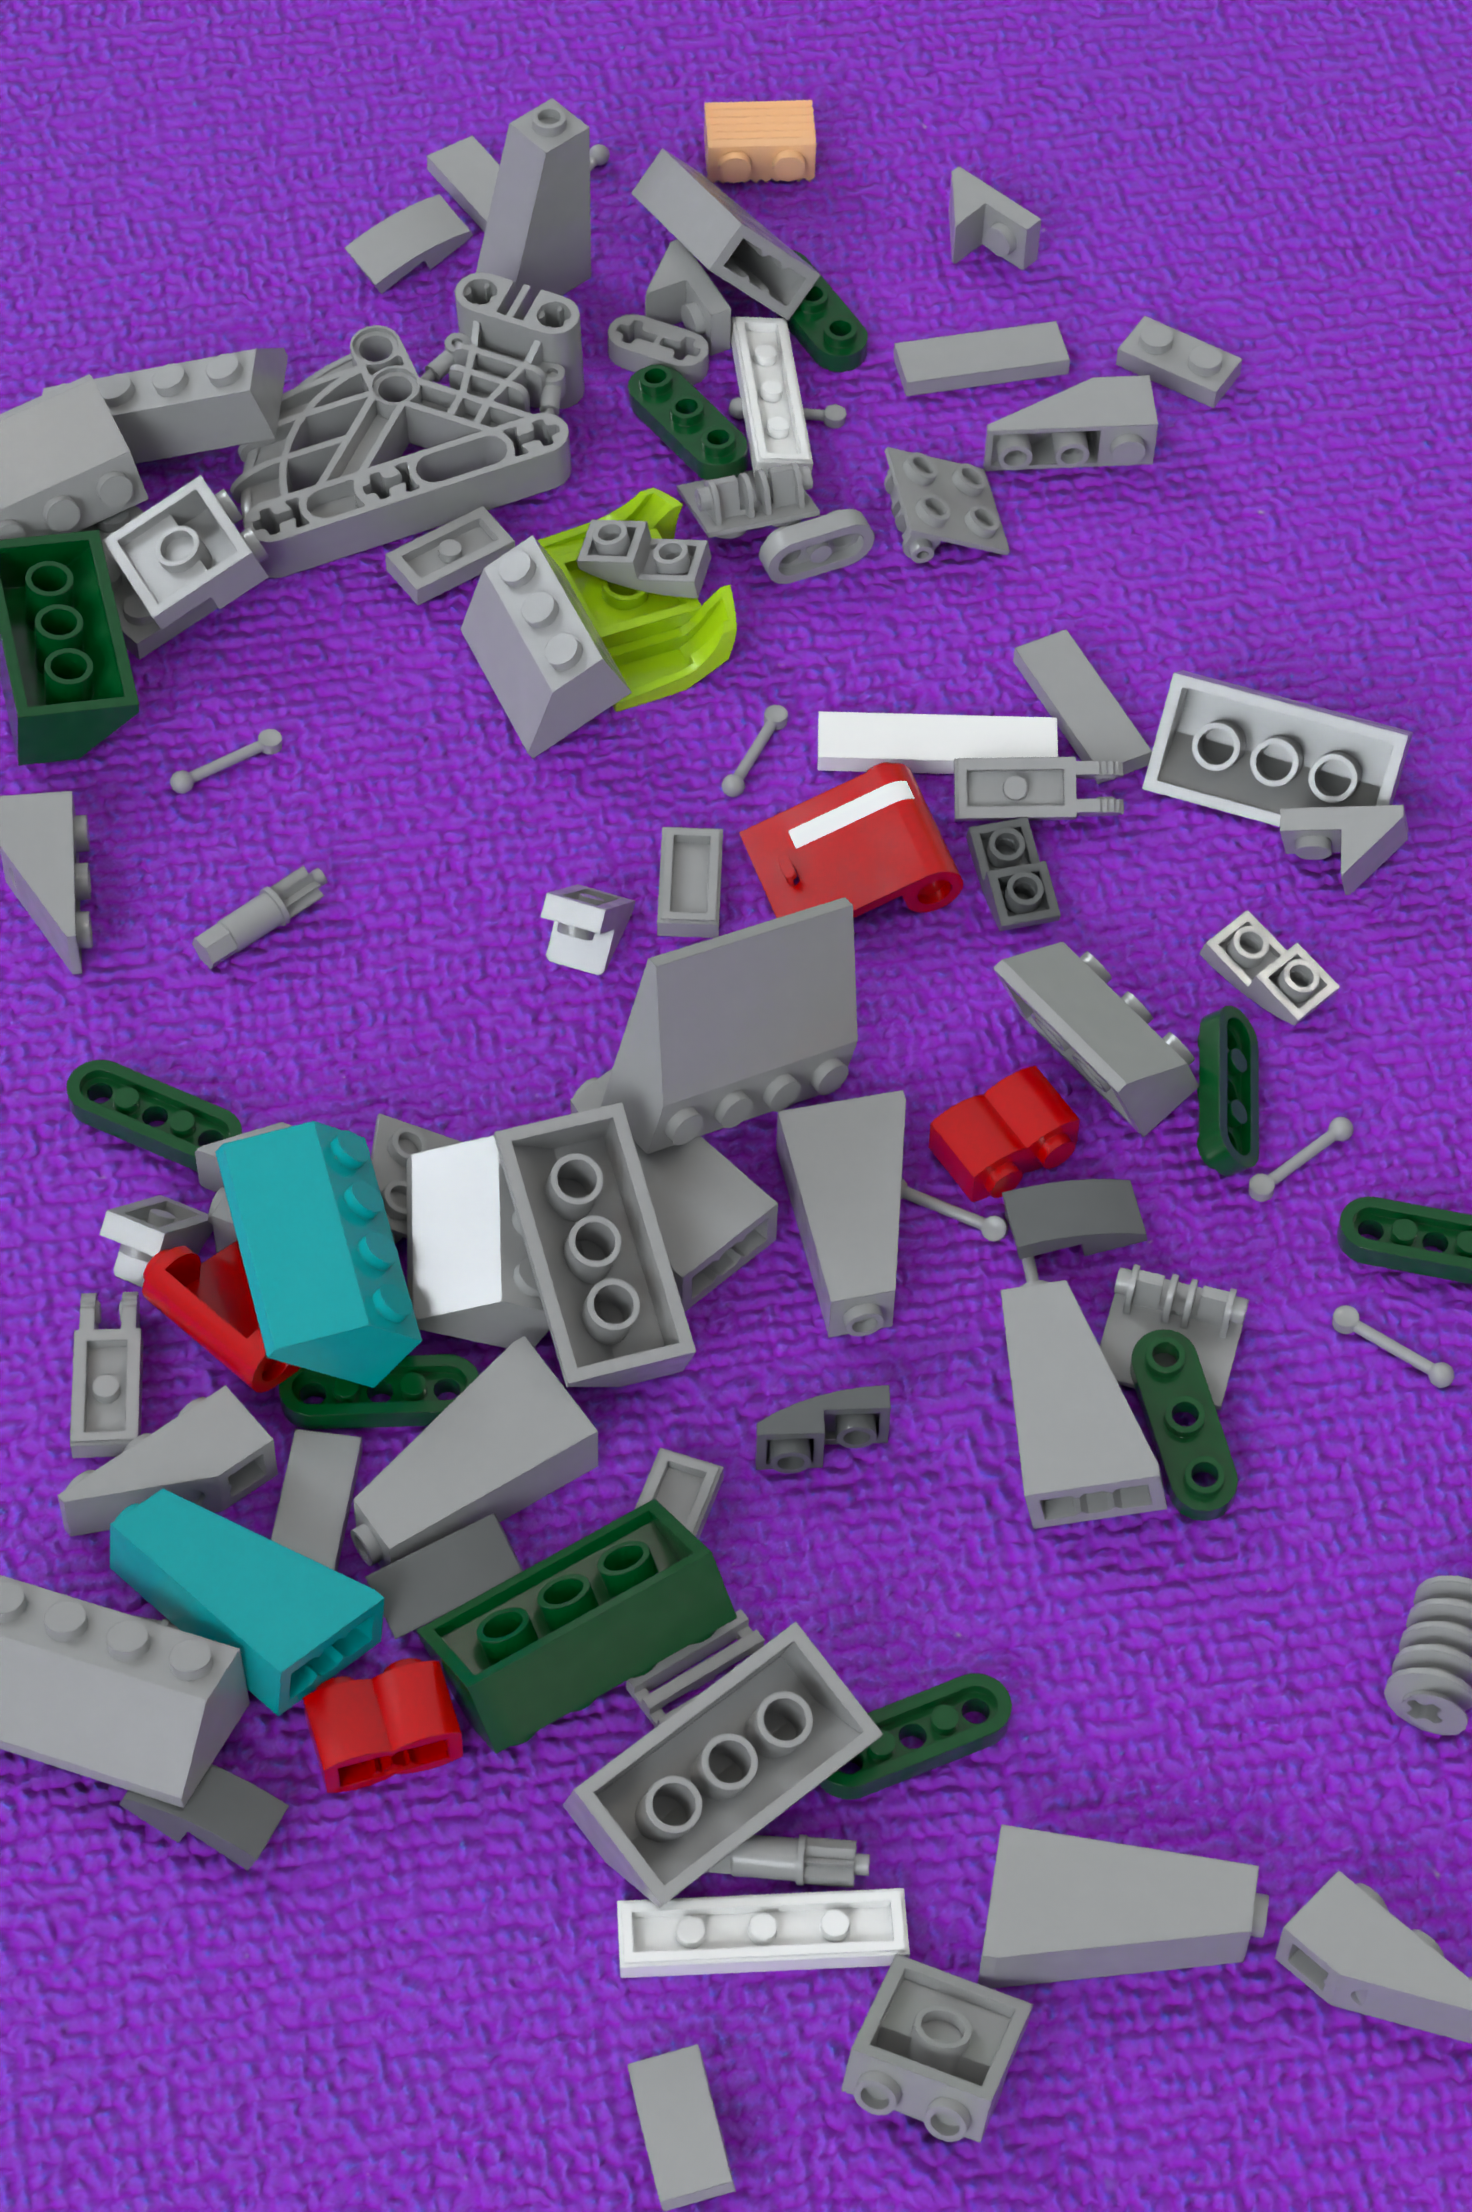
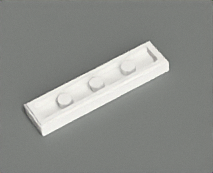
(769, 393)
(928, 740)
(762, 1933)

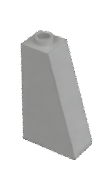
(541, 204)
(724, 235)
(846, 1197)
(703, 1204)
(1073, 1424)
(487, 1453)
(1111, 1909)

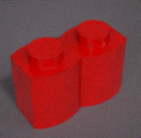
(1004, 1133)
(382, 1725)

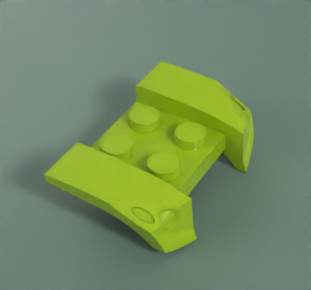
(653, 638)

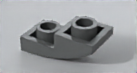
(1012, 875)
(1072, 1213)
(797, 1434)
(444, 1575)
(221, 1812)

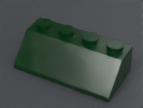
(61, 647)
(578, 1624)

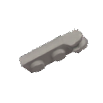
(1030, 788)
(106, 1380)

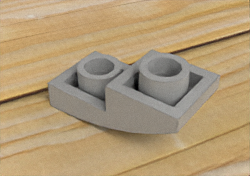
(407, 238)
(631, 558)
(1275, 978)
(681, 2128)

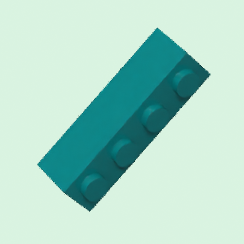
(319, 1251)

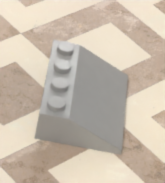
(739, 1027)

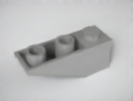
(1083, 426)
(43, 868)
(203, 1455)
(1373, 1964)

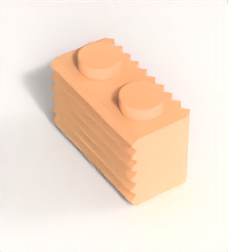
(759, 141)

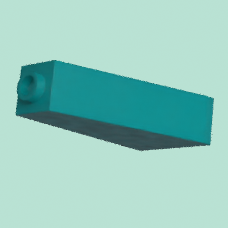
(243, 1590)

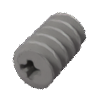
(1435, 1658)

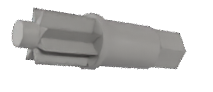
(260, 916)
(797, 1859)

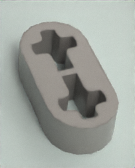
(643, 341)

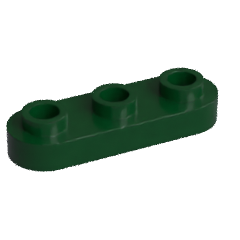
(828, 328)
(687, 422)
(1228, 1092)
(140, 1100)
(1402, 1235)
(346, 1404)
(1183, 1449)
(936, 1720)

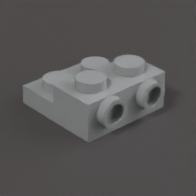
(188, 553)
(935, 2049)

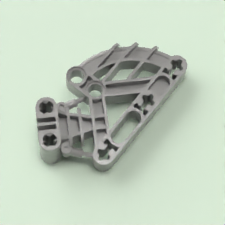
(336, 463)

